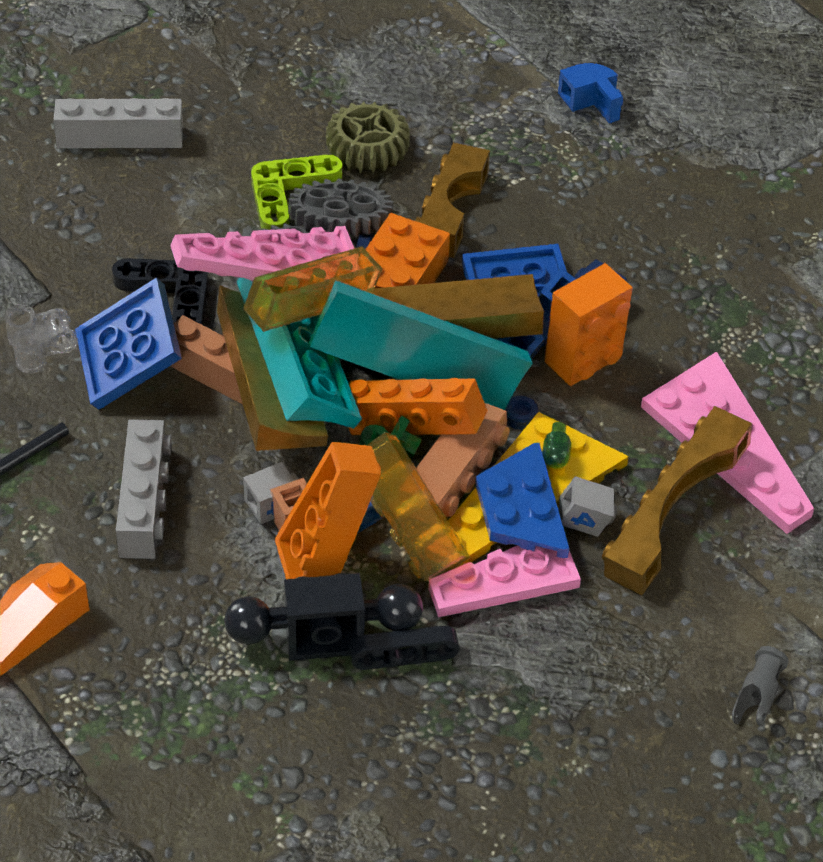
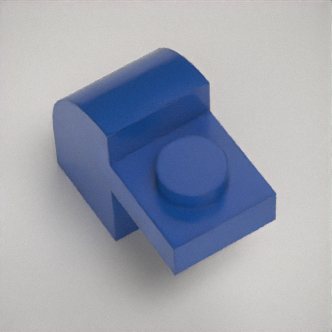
(591, 85)

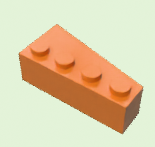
(328, 512)

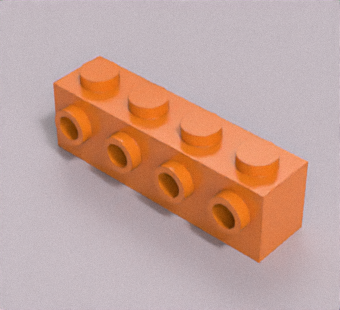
(429, 404)

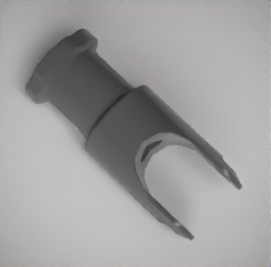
(761, 684)

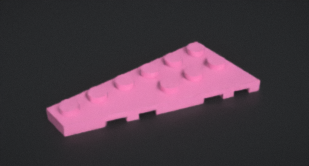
(256, 254)
(761, 471)

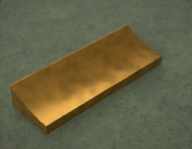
(487, 306)
(255, 384)

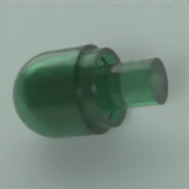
(557, 446)

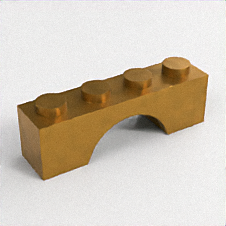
(461, 175)

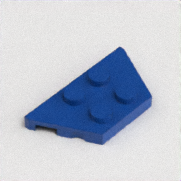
(521, 503)

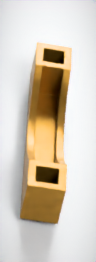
(713, 448)

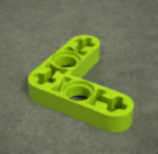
(276, 185)

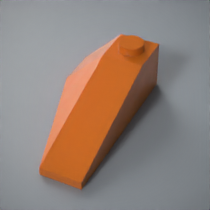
(38, 610)

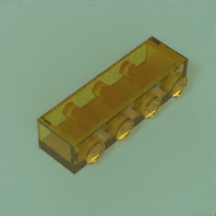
(304, 288)
(413, 512)

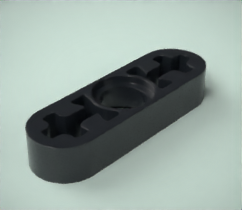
(383, 650)

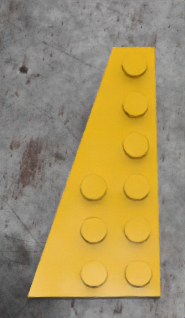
(588, 461)

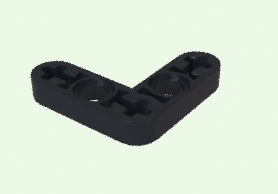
(176, 283)

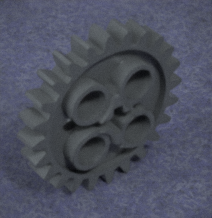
(340, 204)

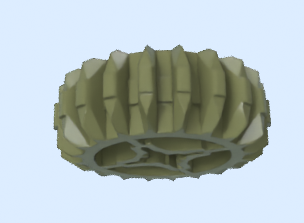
(368, 136)

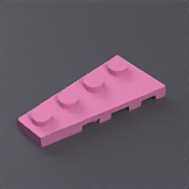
(503, 579)

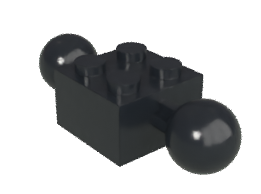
(322, 614)

